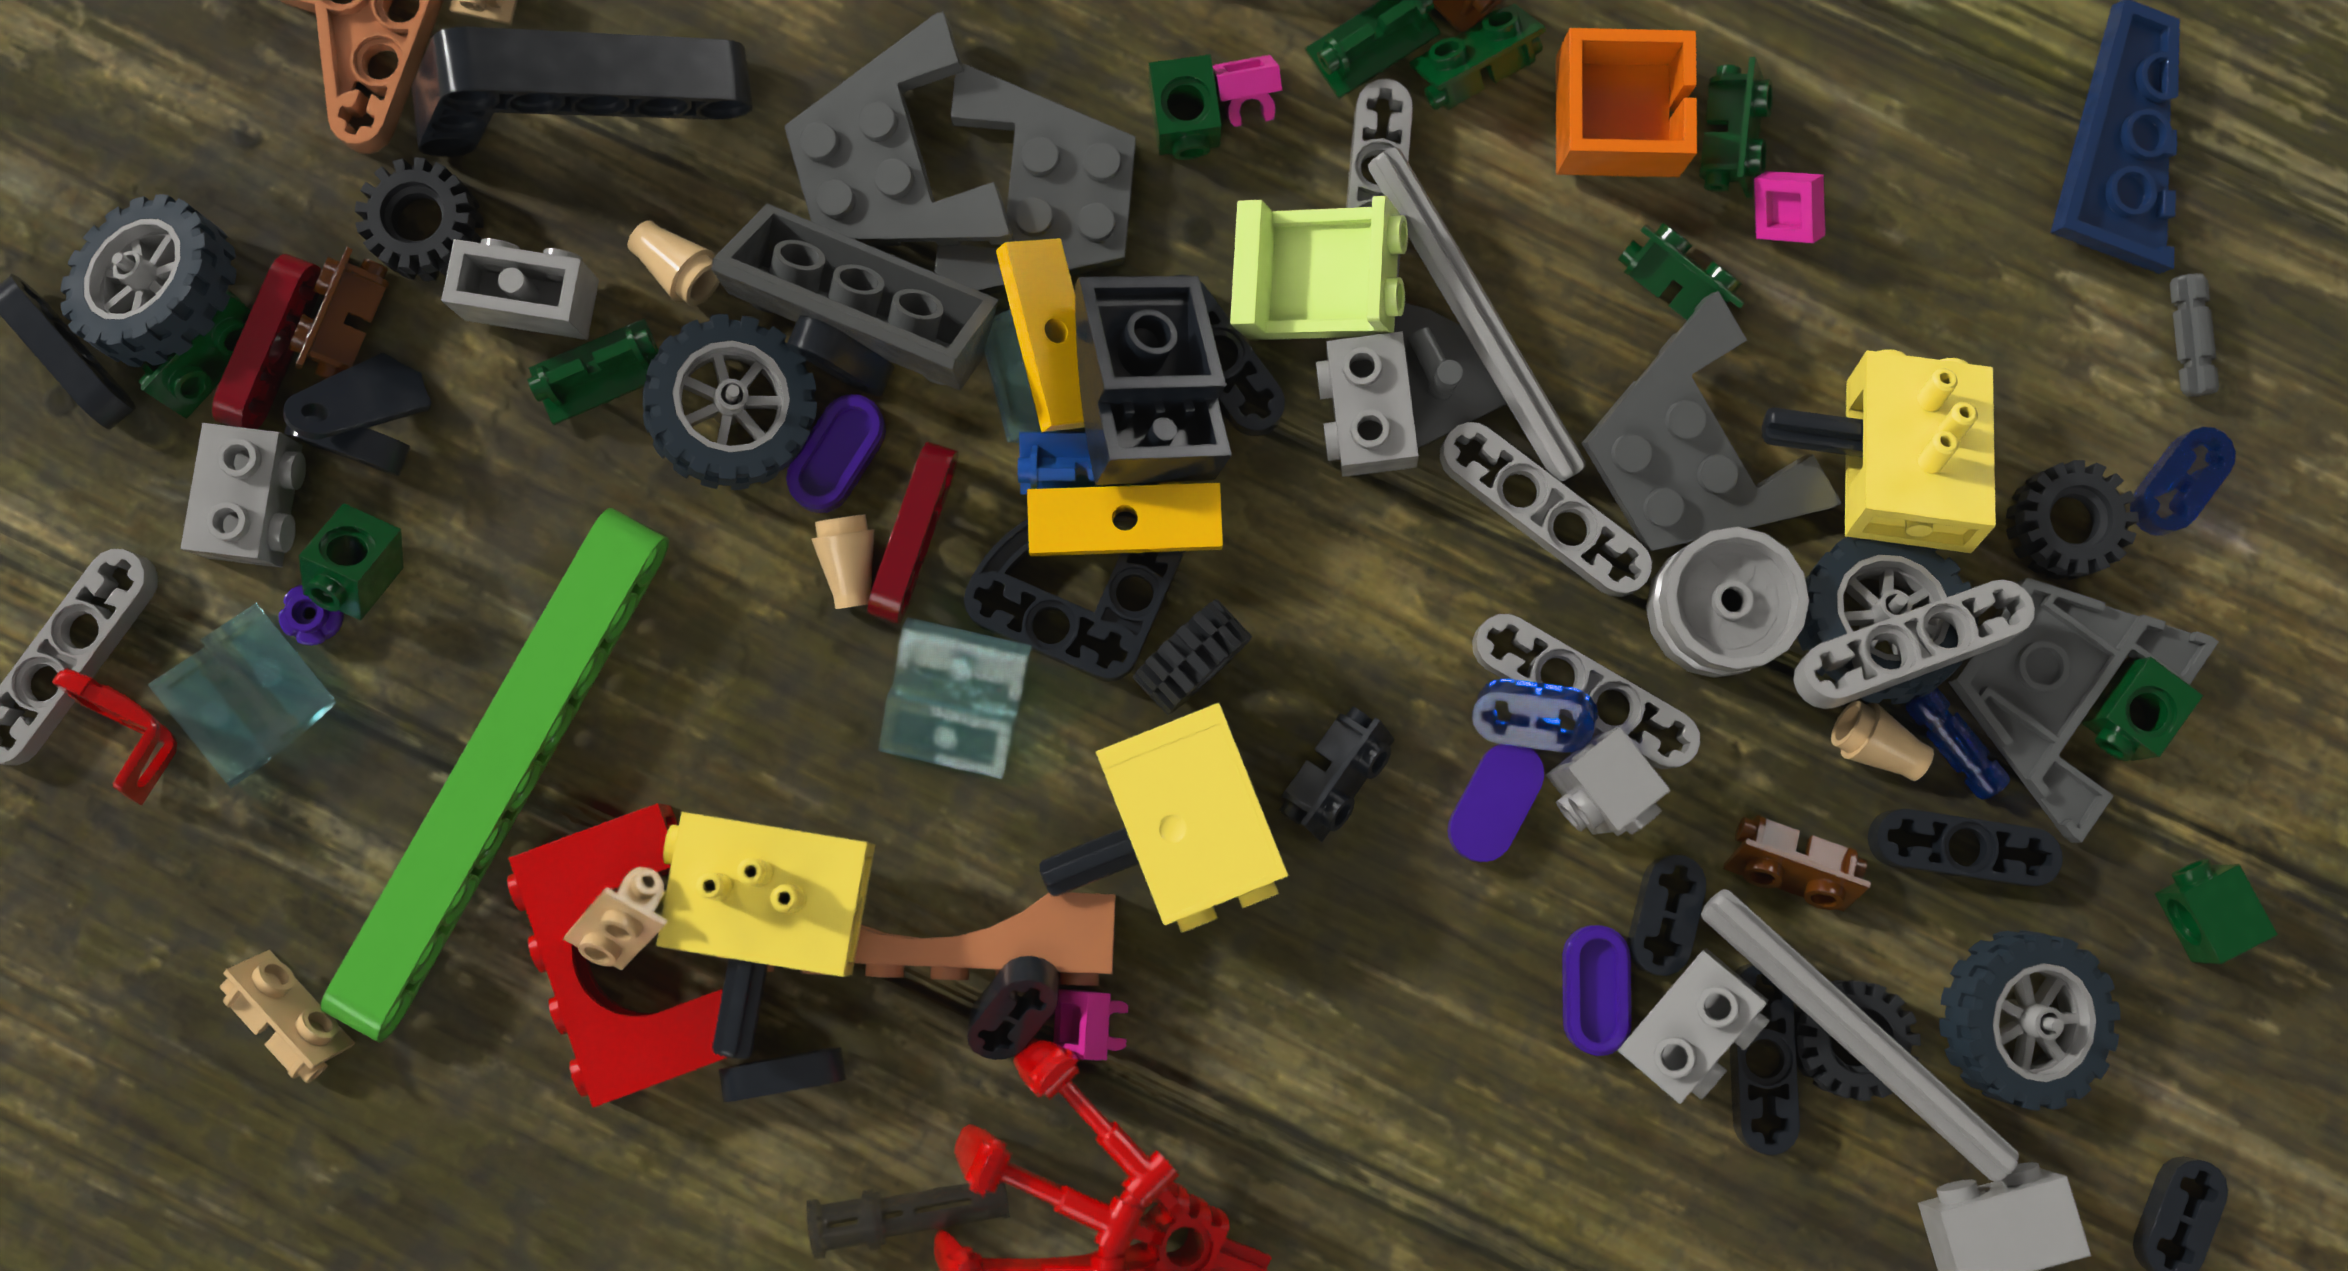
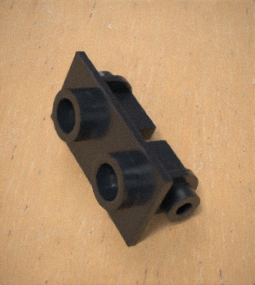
(1325, 799)

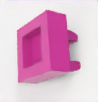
(1247, 80)
(1789, 206)
(1083, 1023)

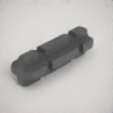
(2194, 335)

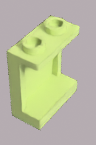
(1317, 271)

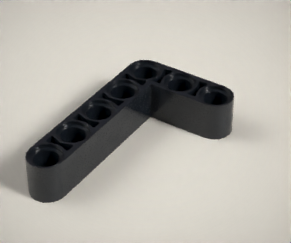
(524, 71)

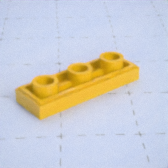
(1045, 325)
(1082, 519)

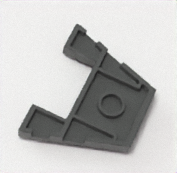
(865, 163)
(1065, 180)
(1674, 462)
(2048, 678)

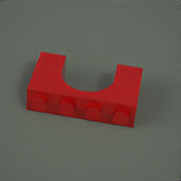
(612, 1045)

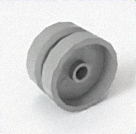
(1750, 573)

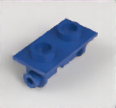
(1055, 461)

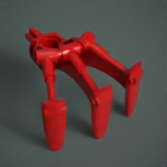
(985, 1162)

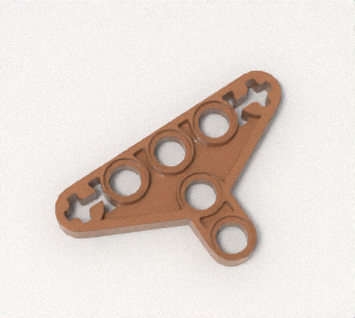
(347, 42)

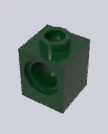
(1185, 81)
(351, 562)
(2166, 707)
(2214, 912)

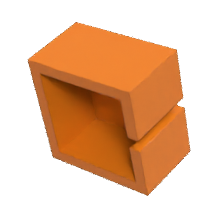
(1618, 101)

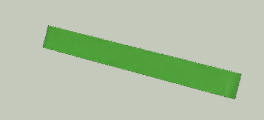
(494, 775)

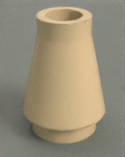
(675, 263)
(846, 558)
(1878, 740)

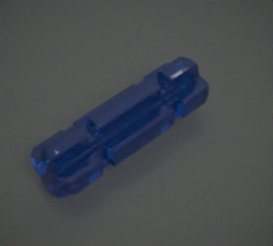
(1958, 744)

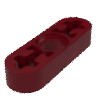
(262, 348)
(913, 532)

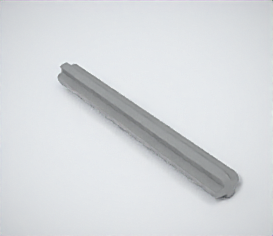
(1477, 316)
(1860, 1036)

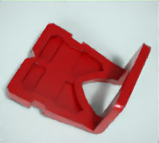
(128, 713)

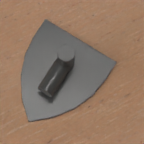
(1444, 374)

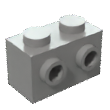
(520, 288)
(1370, 404)
(243, 495)
(1608, 786)
(1695, 1027)
(2005, 1224)

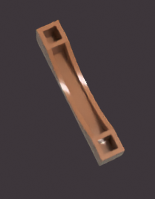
(1066, 930)

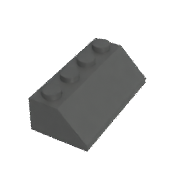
(872, 296)

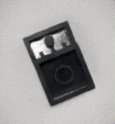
(1149, 380)

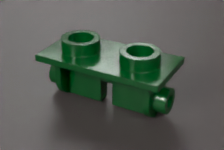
(1372, 42)
(1501, 42)
(1739, 103)
(1666, 260)
(594, 372)
(192, 376)

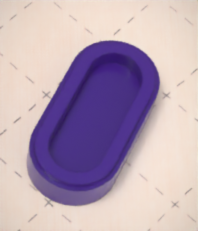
(836, 453)
(1495, 802)
(1596, 990)

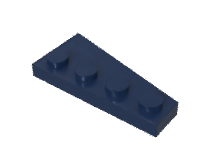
(2119, 164)

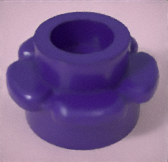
(312, 631)

